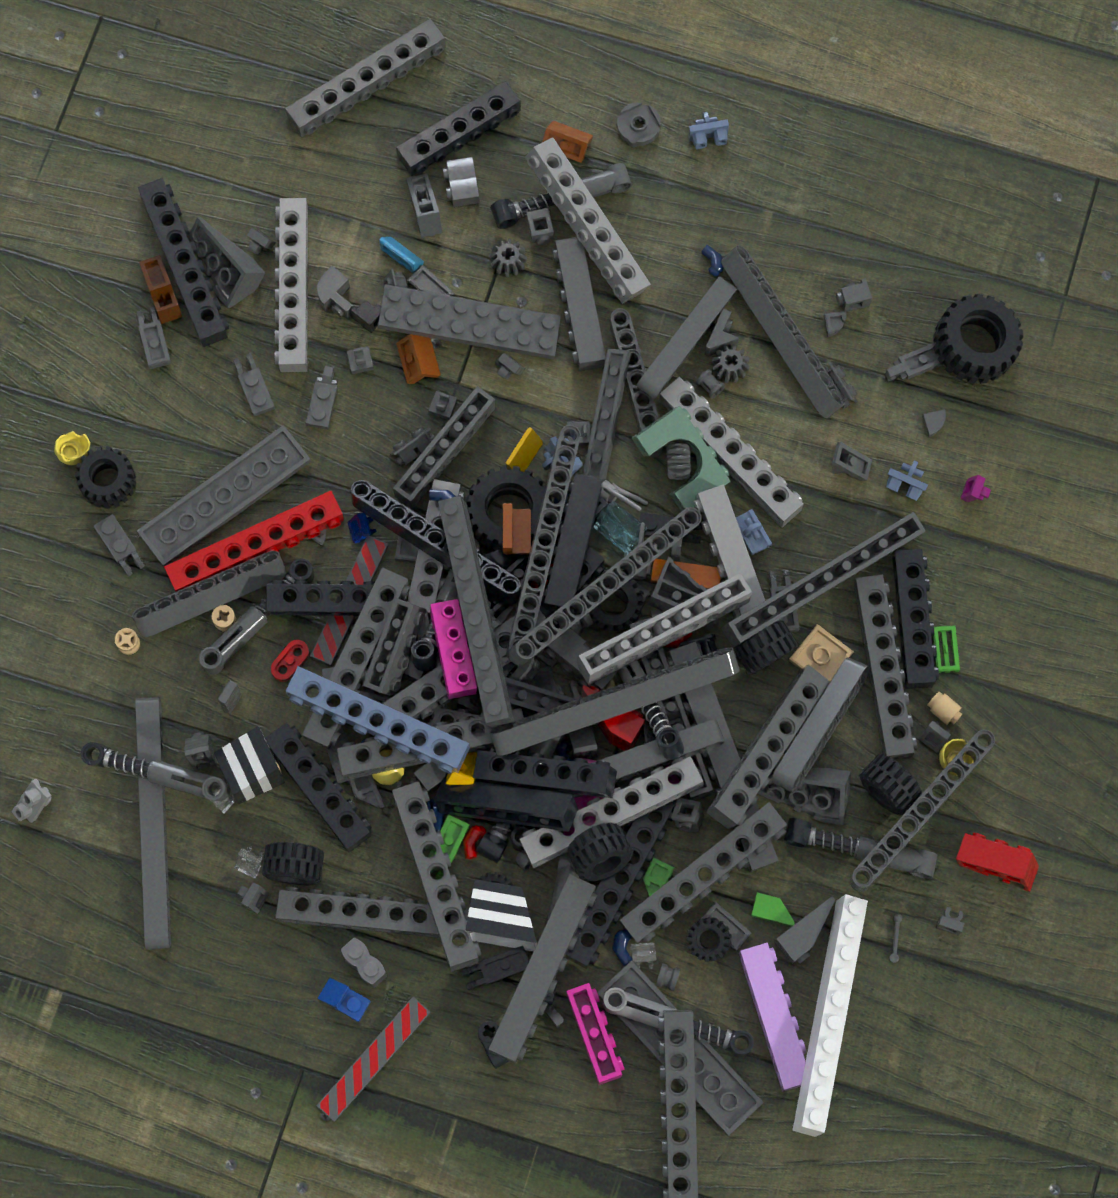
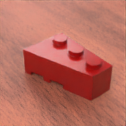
(998, 859)

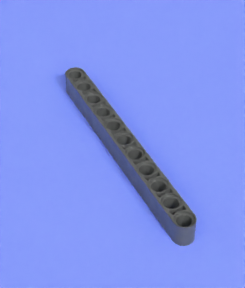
(546, 532)
(599, 591)
(614, 701)
(153, 828)

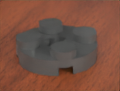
(642, 113)

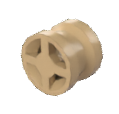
(225, 621)
(125, 636)

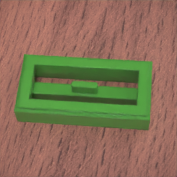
(946, 668)

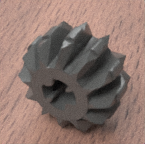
(516, 260)
(731, 371)
(678, 460)

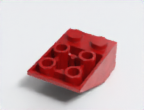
(622, 729)

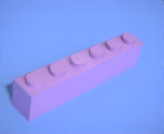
(774, 1014)

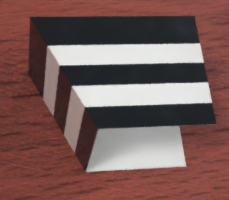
(249, 766)
(500, 916)

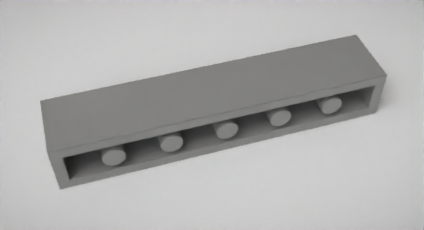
(727, 542)

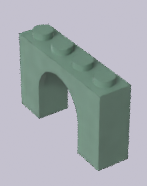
(677, 426)

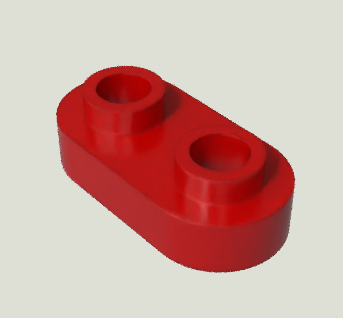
(289, 660)

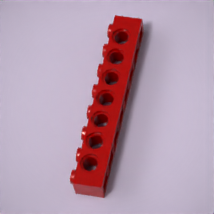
(261, 532)

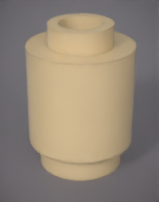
(945, 708)

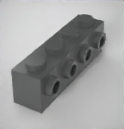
(394, 647)

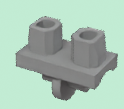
(32, 802)

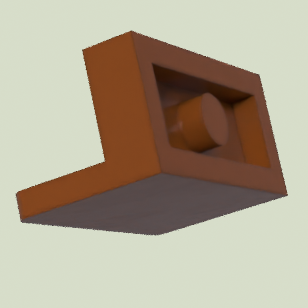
(570, 140)
(417, 358)
(516, 530)

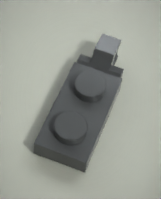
(914, 363)
(322, 400)

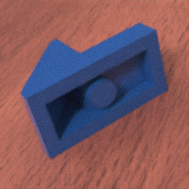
(344, 999)

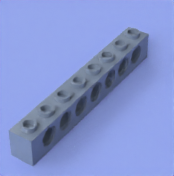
(305, 680)

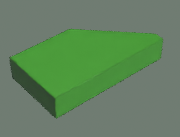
(657, 875)
(771, 909)

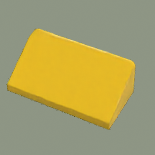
(525, 450)
(466, 772)

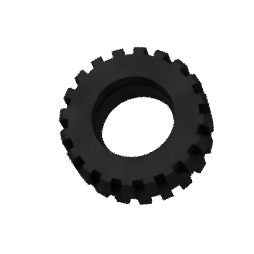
(996, 320)
(496, 485)

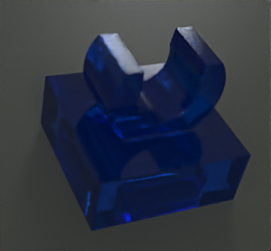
(360, 528)

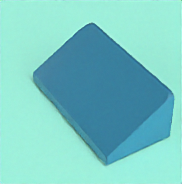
(400, 254)

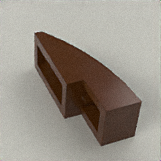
(160, 289)

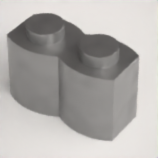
(462, 182)
(369, 967)

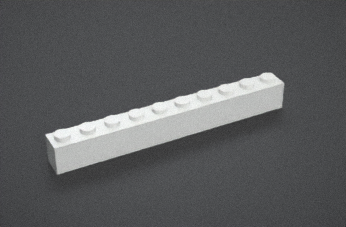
(830, 1016)

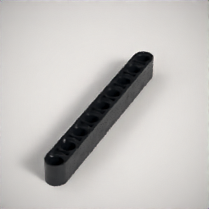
(428, 533)

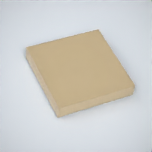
(821, 652)

